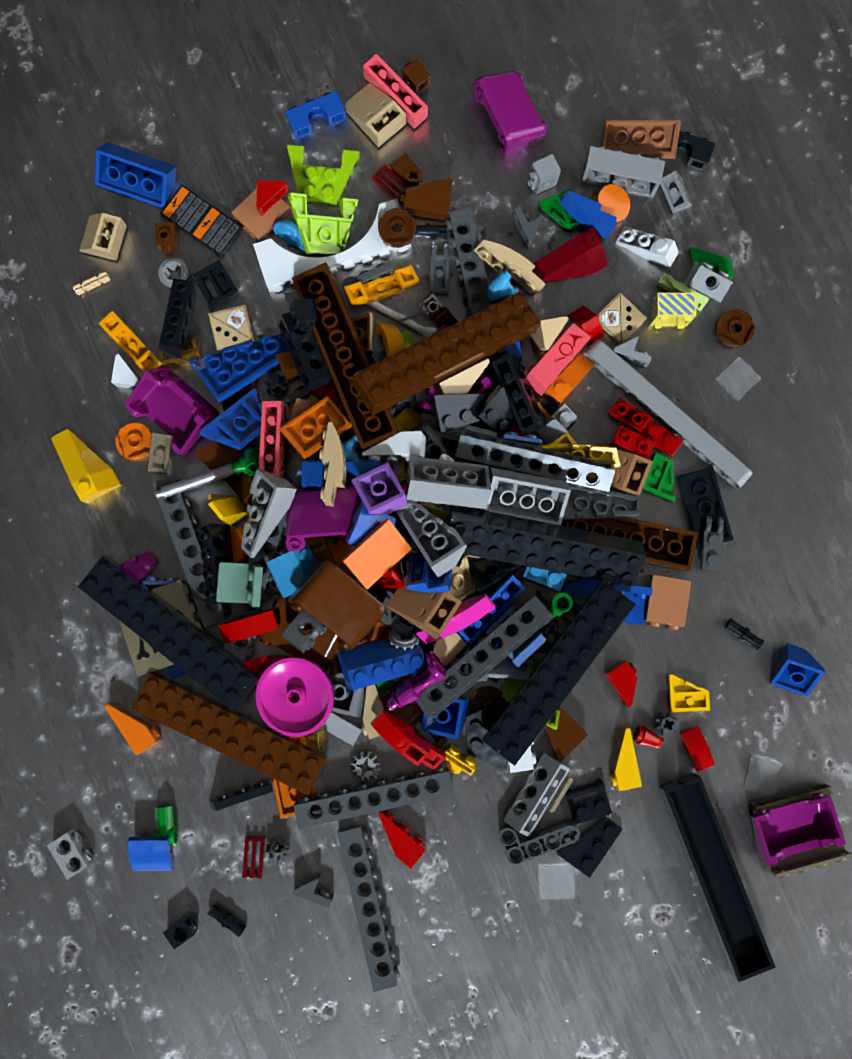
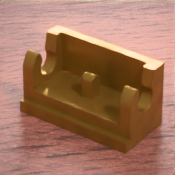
(191, 351)

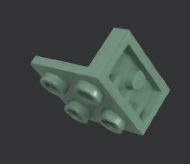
(239, 583)

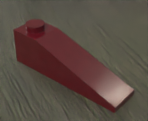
(575, 258)

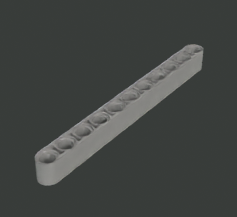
(667, 414)

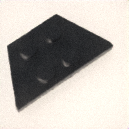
(477, 725)

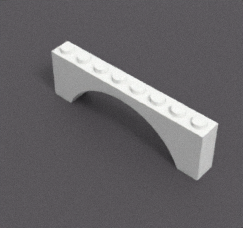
(281, 265)

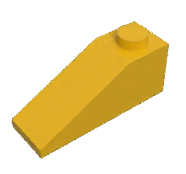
(625, 765)

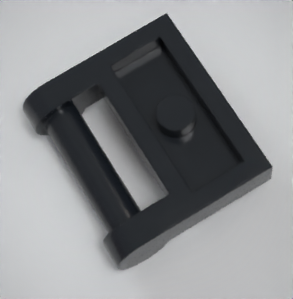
(220, 282)
(589, 808)

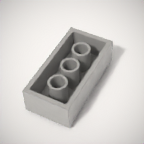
(630, 171)
(448, 482)
(527, 496)

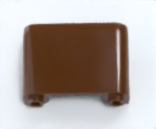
(337, 603)
(322, 651)

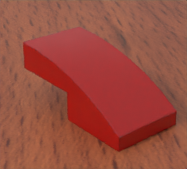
(698, 749)

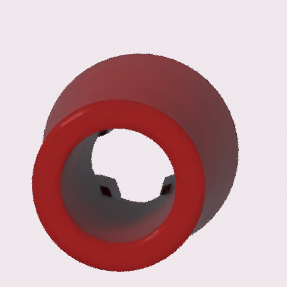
(645, 736)

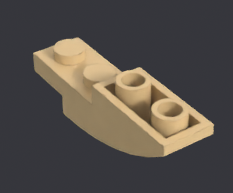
(504, 258)
(334, 458)

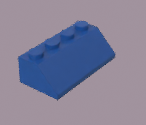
(134, 174)
(379, 663)

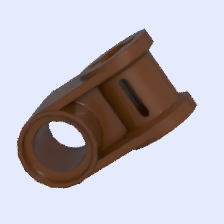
(406, 170)

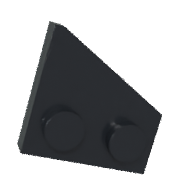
(497, 411)

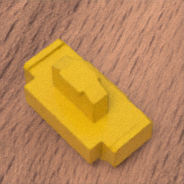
(459, 761)

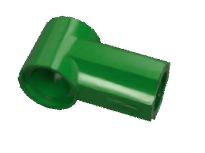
(165, 823)

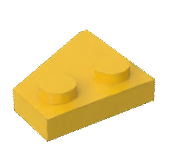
(686, 696)

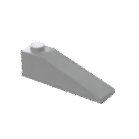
(269, 504)
(435, 539)
(346, 701)

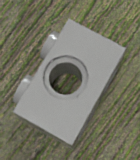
(544, 174)
(718, 286)

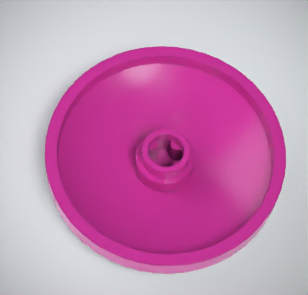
(295, 696)

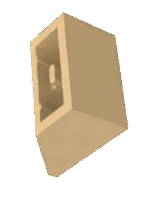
(103, 236)

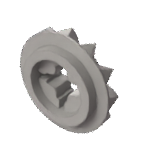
(172, 264)
(395, 639)
(373, 762)

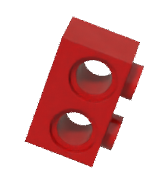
(631, 442)

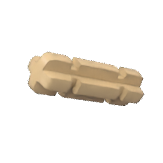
(91, 283)

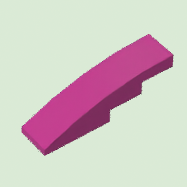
(466, 614)

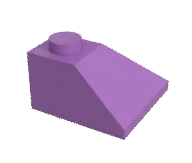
(380, 490)

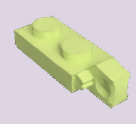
(673, 286)

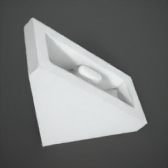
(123, 374)

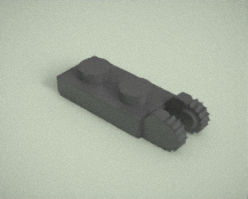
(381, 270)
(439, 270)
(712, 545)

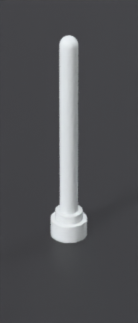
(425, 331)

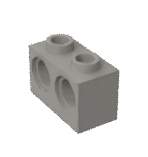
(65, 857)

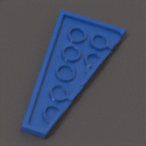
(238, 365)

